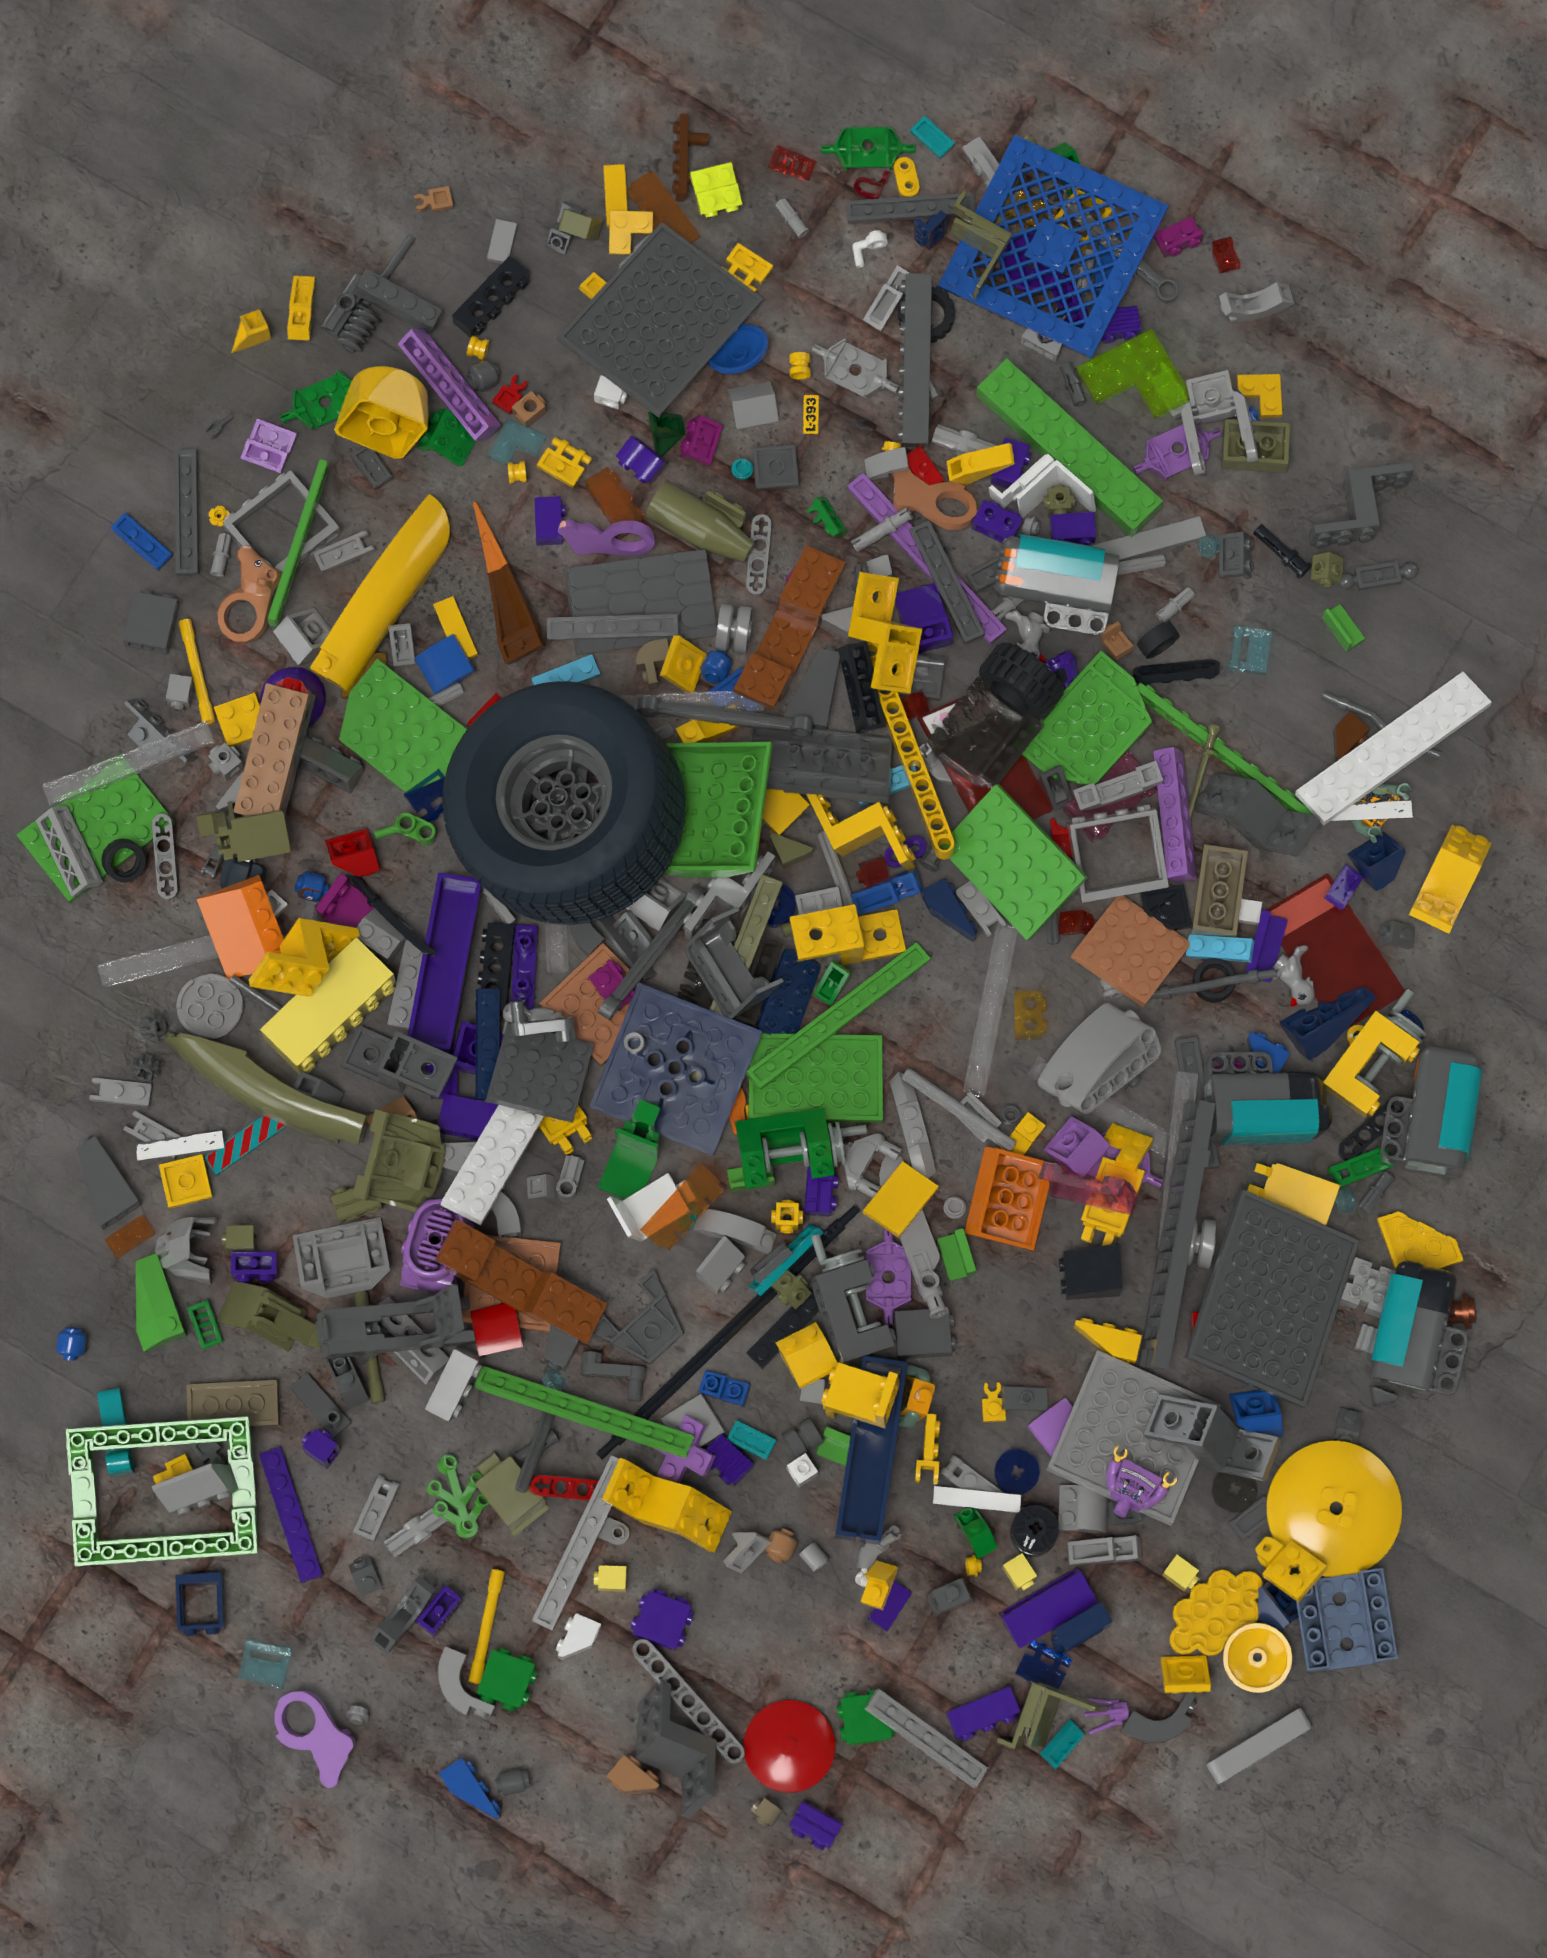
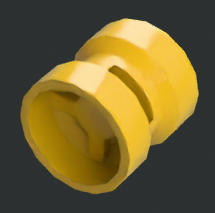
(799, 365)

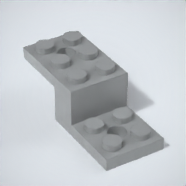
(728, 895)

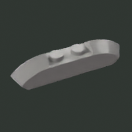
(912, 1126)

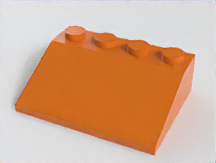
(241, 925)
(1008, 1199)

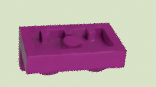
(1178, 237)
(701, 439)
(607, 980)

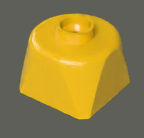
(384, 411)

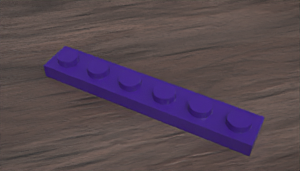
(290, 1515)

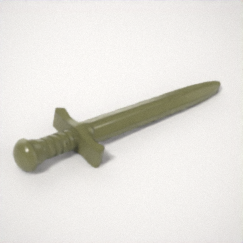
(1207, 751)

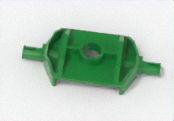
(852, 155)
(307, 400)

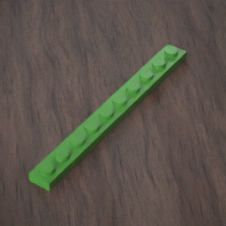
(1230, 758)
(838, 1016)
(584, 1412)

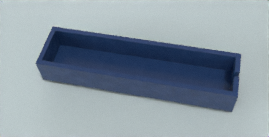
(870, 1465)

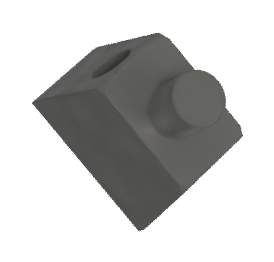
(949, 1597)

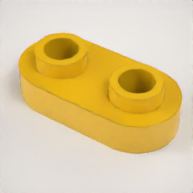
(905, 177)

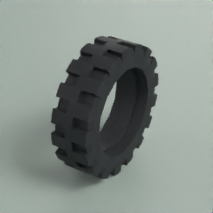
(947, 304)

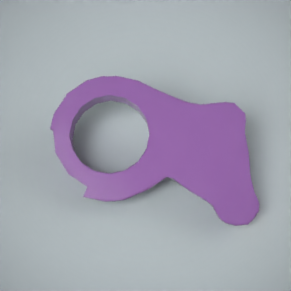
(588, 539)
(326, 1742)

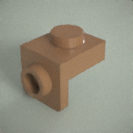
(1115, 641)

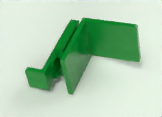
(633, 1156)

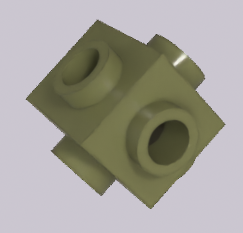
(1057, 493)
(1327, 569)
(791, 1289)

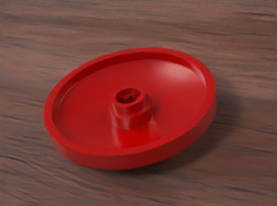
(789, 1746)

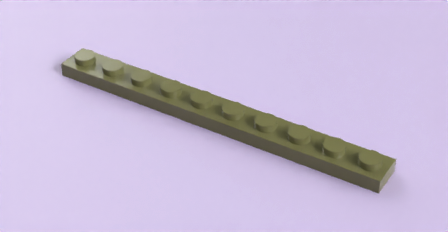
(752, 931)

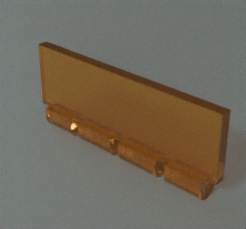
(664, 208)
(680, 1205)

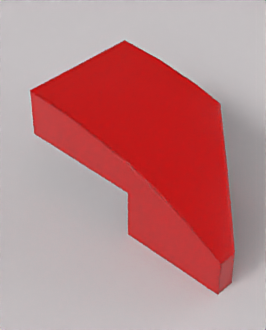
(1060, 837)

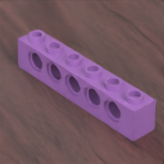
(449, 384)
(1175, 816)

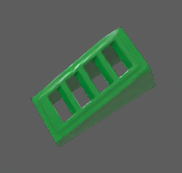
(197, 1306)

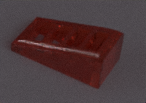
(793, 156)

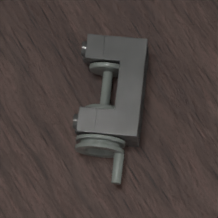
(845, 1277)

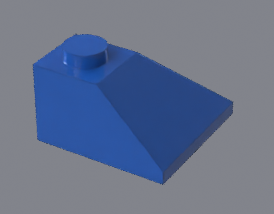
(1257, 1412)

